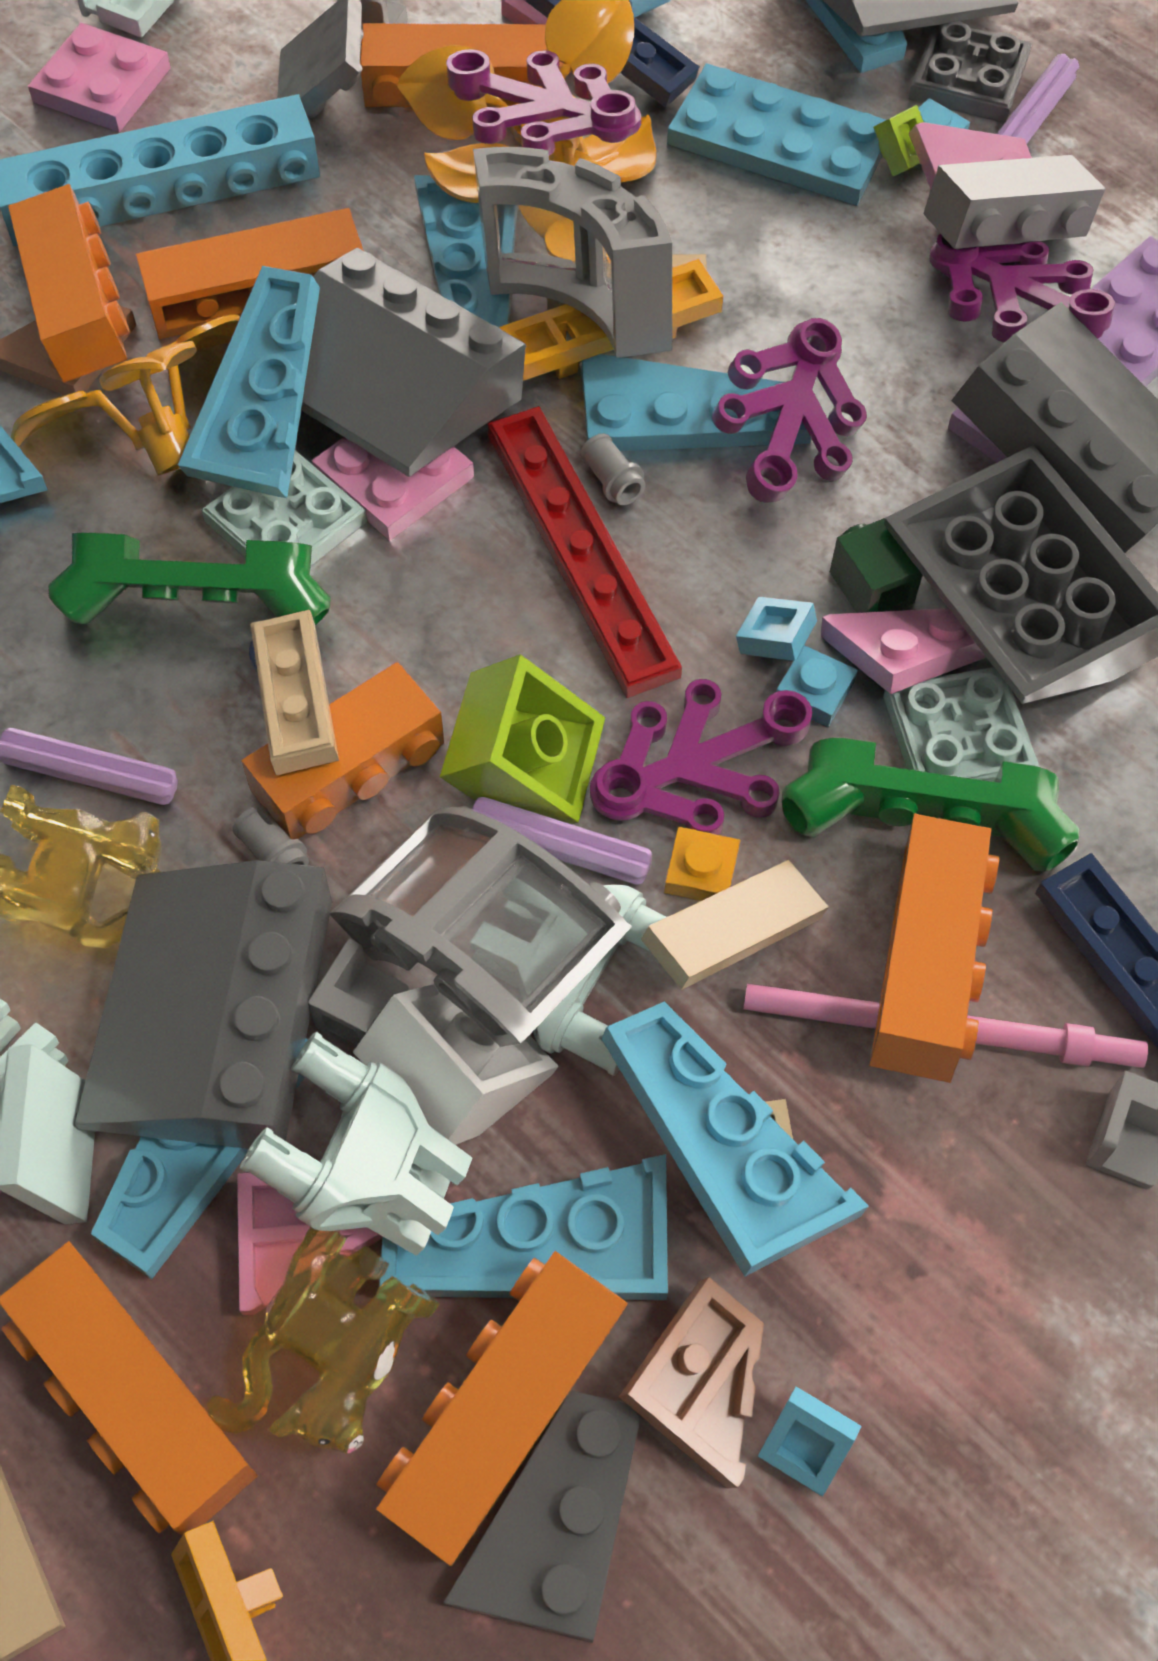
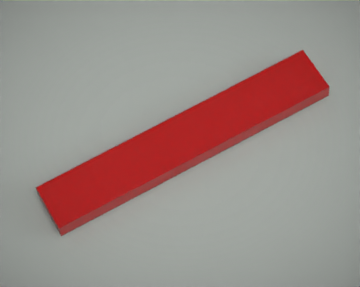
(584, 553)

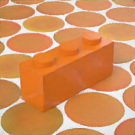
(377, 735)

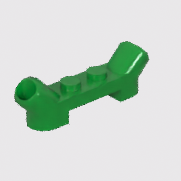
(110, 563)
(1015, 806)

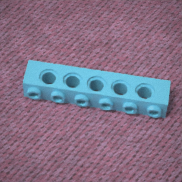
(171, 163)

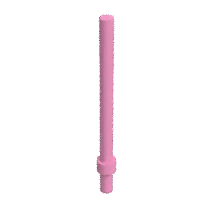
(1072, 1044)

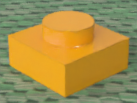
(701, 864)

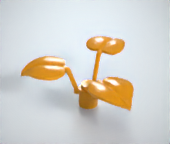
(575, 31)
(629, 159)
(162, 431)

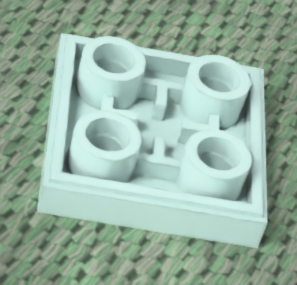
(312, 514)
(960, 725)
(41, 1149)

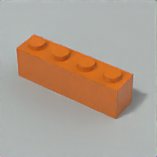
(393, 47)
(216, 274)
(69, 282)
(933, 949)
(126, 1391)
(501, 1406)

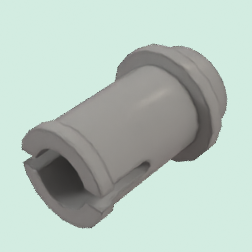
(621, 480)
(268, 839)

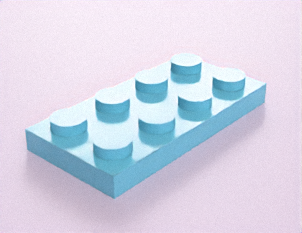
(778, 133)

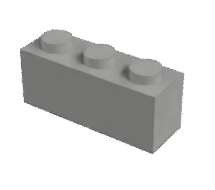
(1013, 201)

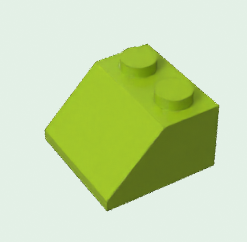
(523, 741)

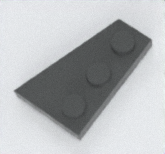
(558, 1526)

